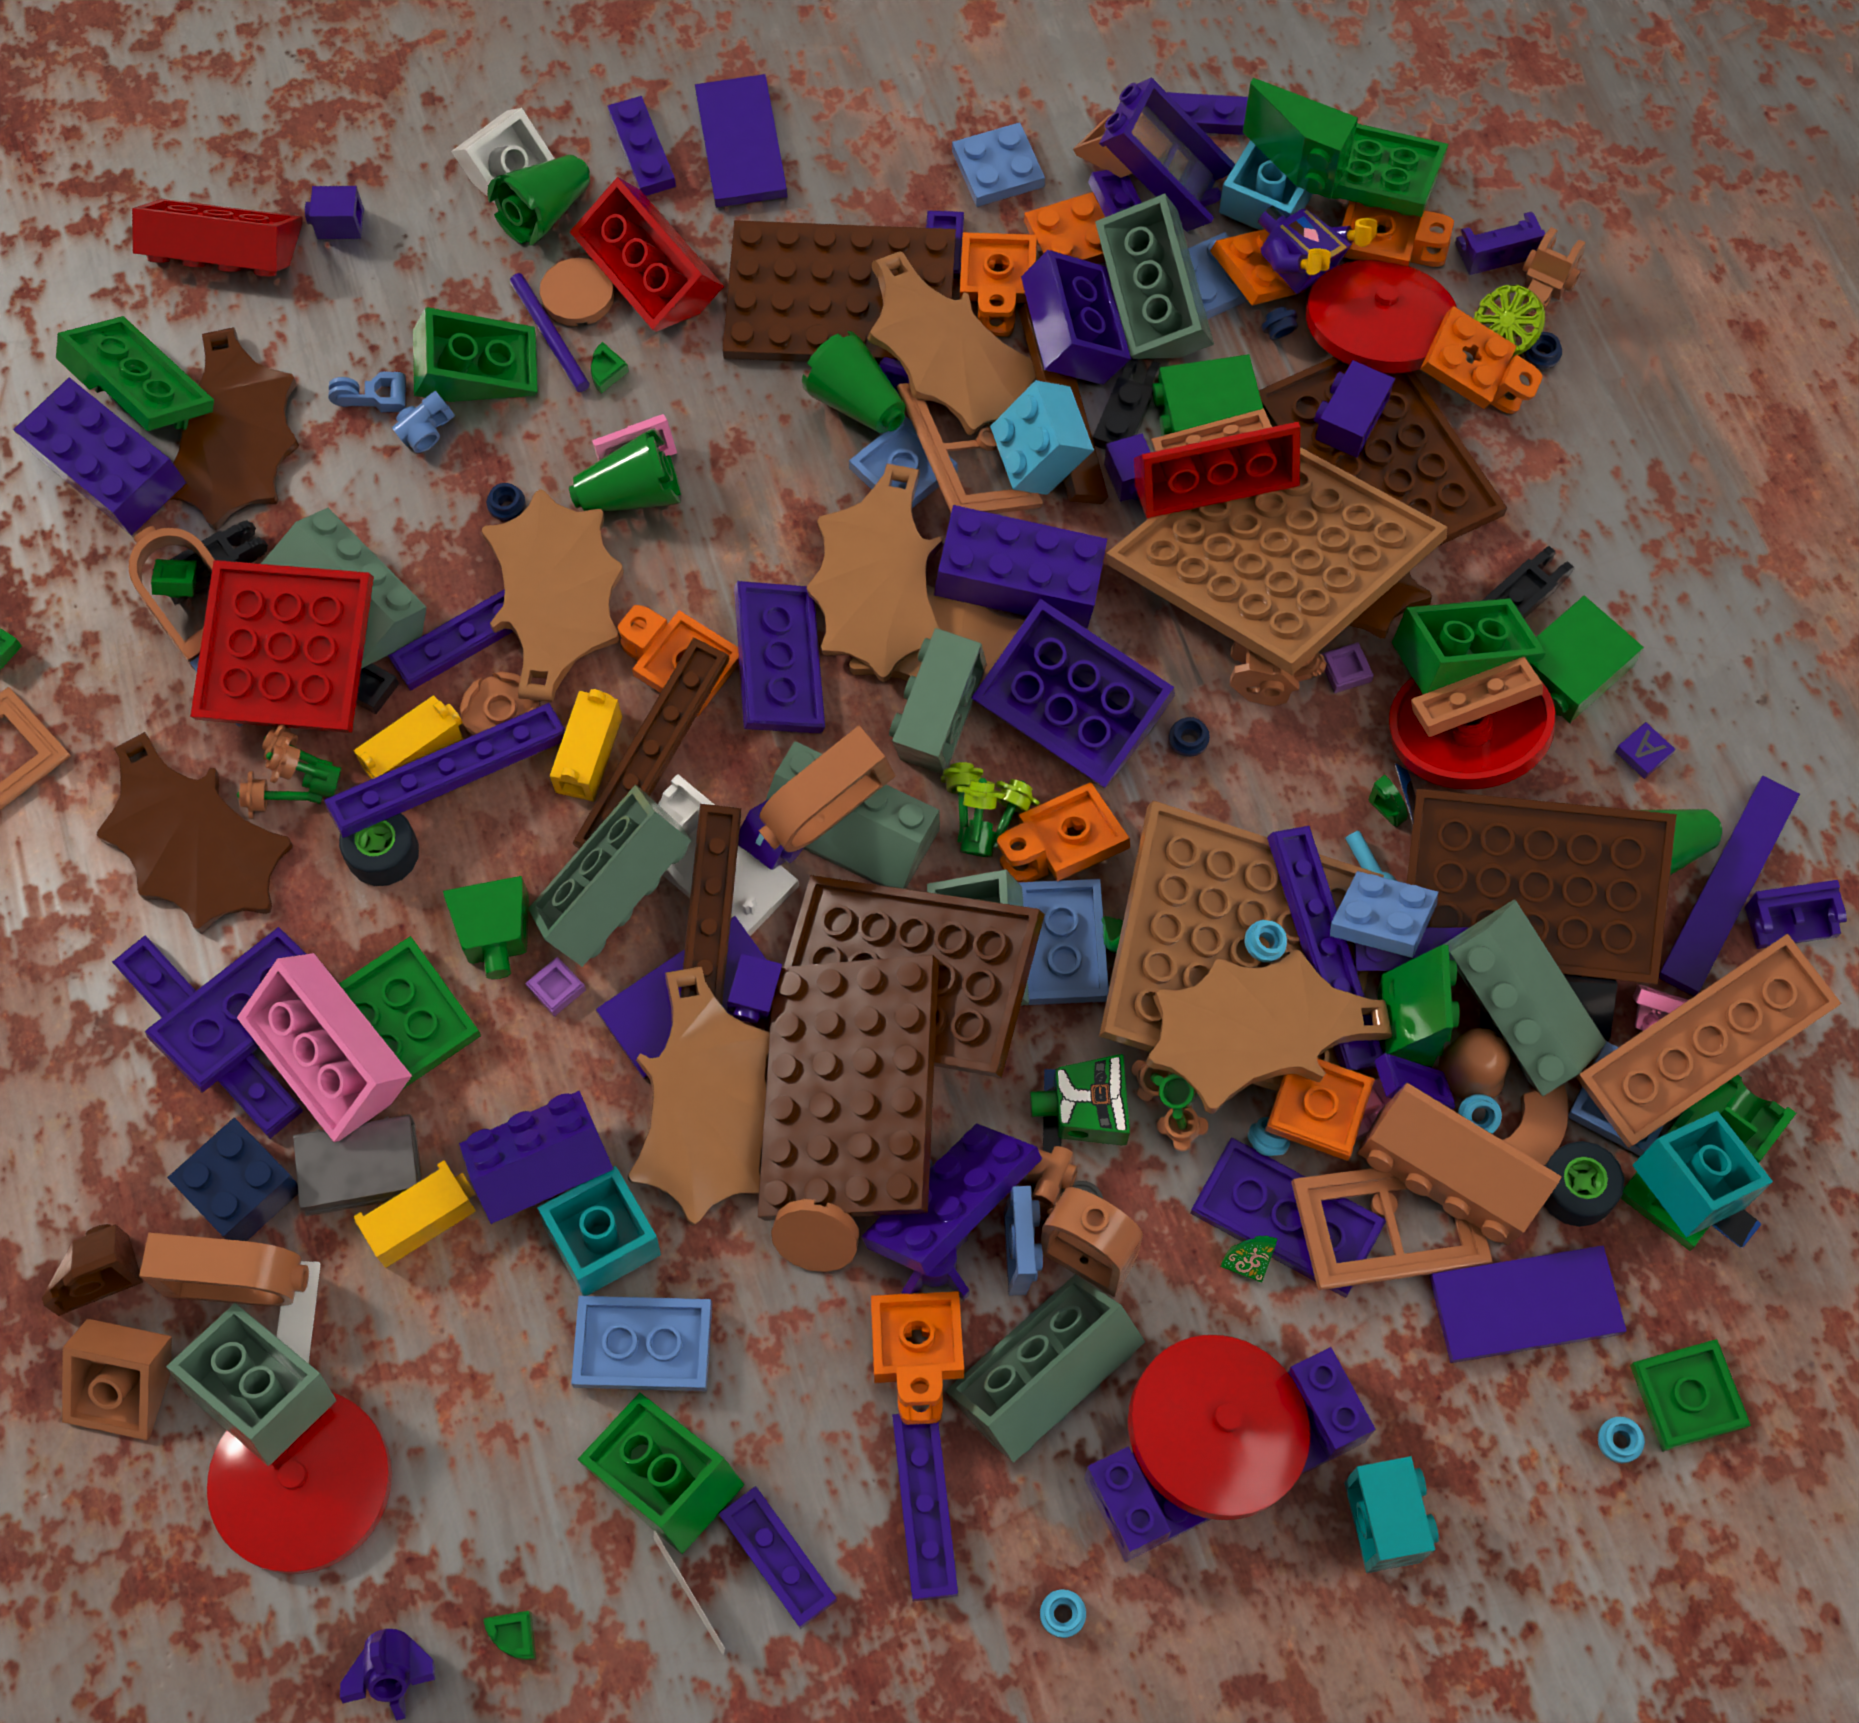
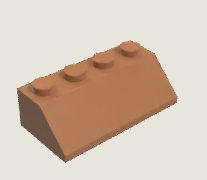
(1458, 1165)

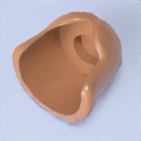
(1476, 1063)

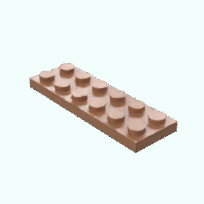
(1708, 1040)

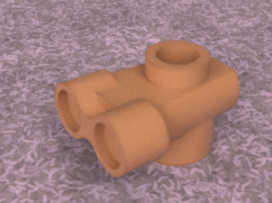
(1051, 1177)

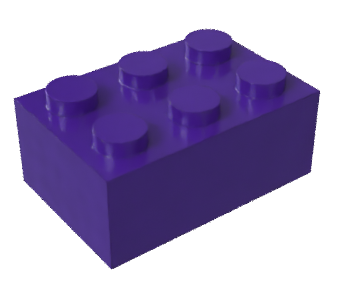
(1075, 317)
(534, 1156)

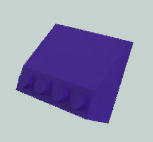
(1074, 694)

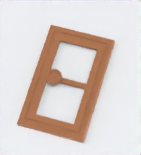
(944, 471)
(49, 749)
(1329, 1274)

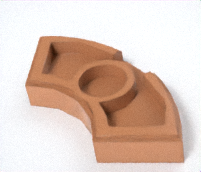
(1541, 1124)

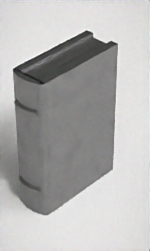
(358, 1170)

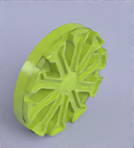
(1512, 318)

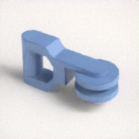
(345, 392)

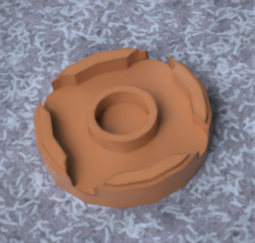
(576, 292)
(493, 702)
(815, 1235)

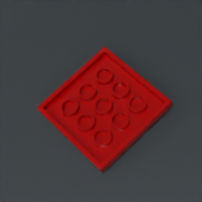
(282, 646)

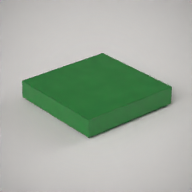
(1690, 1395)

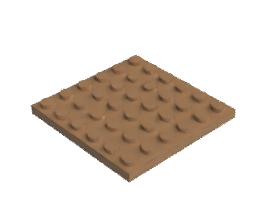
(1282, 564)
(1191, 904)

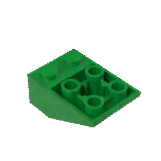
(1420, 1006)

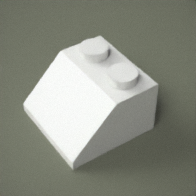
(500, 148)

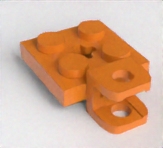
(1404, 236)
(995, 290)
(1490, 373)
(662, 645)
(1046, 839)
(917, 1366)

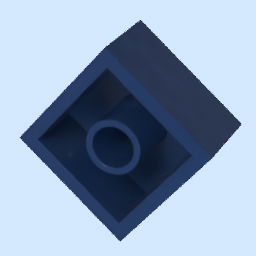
(235, 1182)

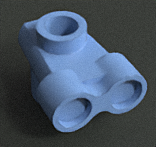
(418, 424)

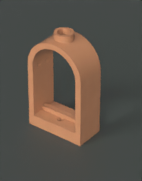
(148, 542)
(825, 792)
(1094, 1230)
(222, 1270)

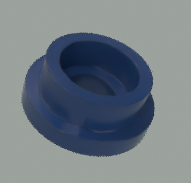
(1280, 323)
(1550, 345)
(505, 493)
(1193, 727)

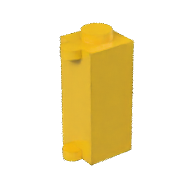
(411, 737)
(586, 745)
(417, 1215)

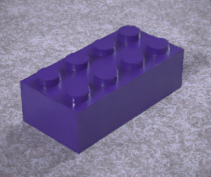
(100, 456)
(1017, 562)

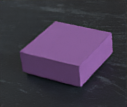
(1347, 667)
(555, 986)

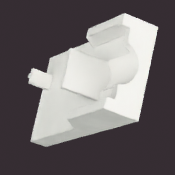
(756, 887)

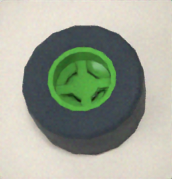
(391, 862)
(1591, 1171)

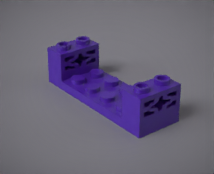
(1145, 1518)

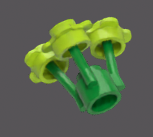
(977, 792)

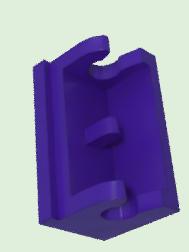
(1499, 246)
(1800, 911)

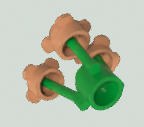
(283, 760)
(1181, 1121)

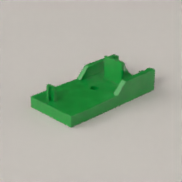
(133, 372)
(1752, 1119)

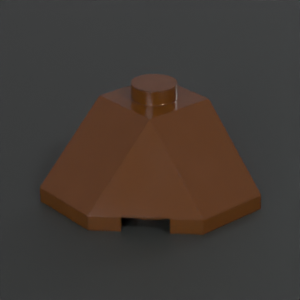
(93, 1270)

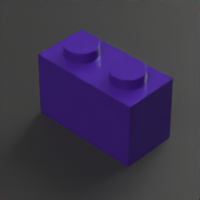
(1353, 409)

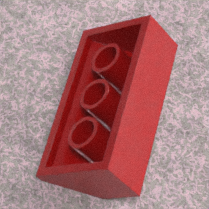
(215, 236)
(645, 257)
(1218, 470)

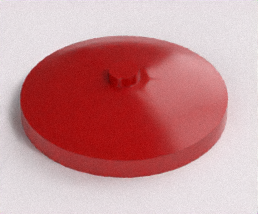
(1377, 314)
(1478, 752)
(1219, 1427)
(308, 1503)

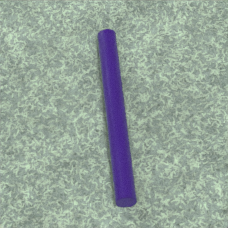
(549, 332)

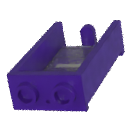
(1167, 151)

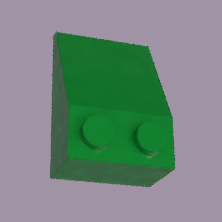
(1300, 136)
(472, 357)
(1462, 640)
(662, 1472)

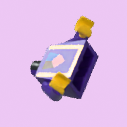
(1306, 247)

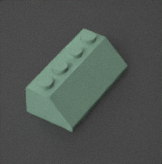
(1154, 281)
(327, 543)
(879, 838)
(609, 876)
(1526, 997)
(1046, 1366)

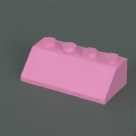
(323, 1045)

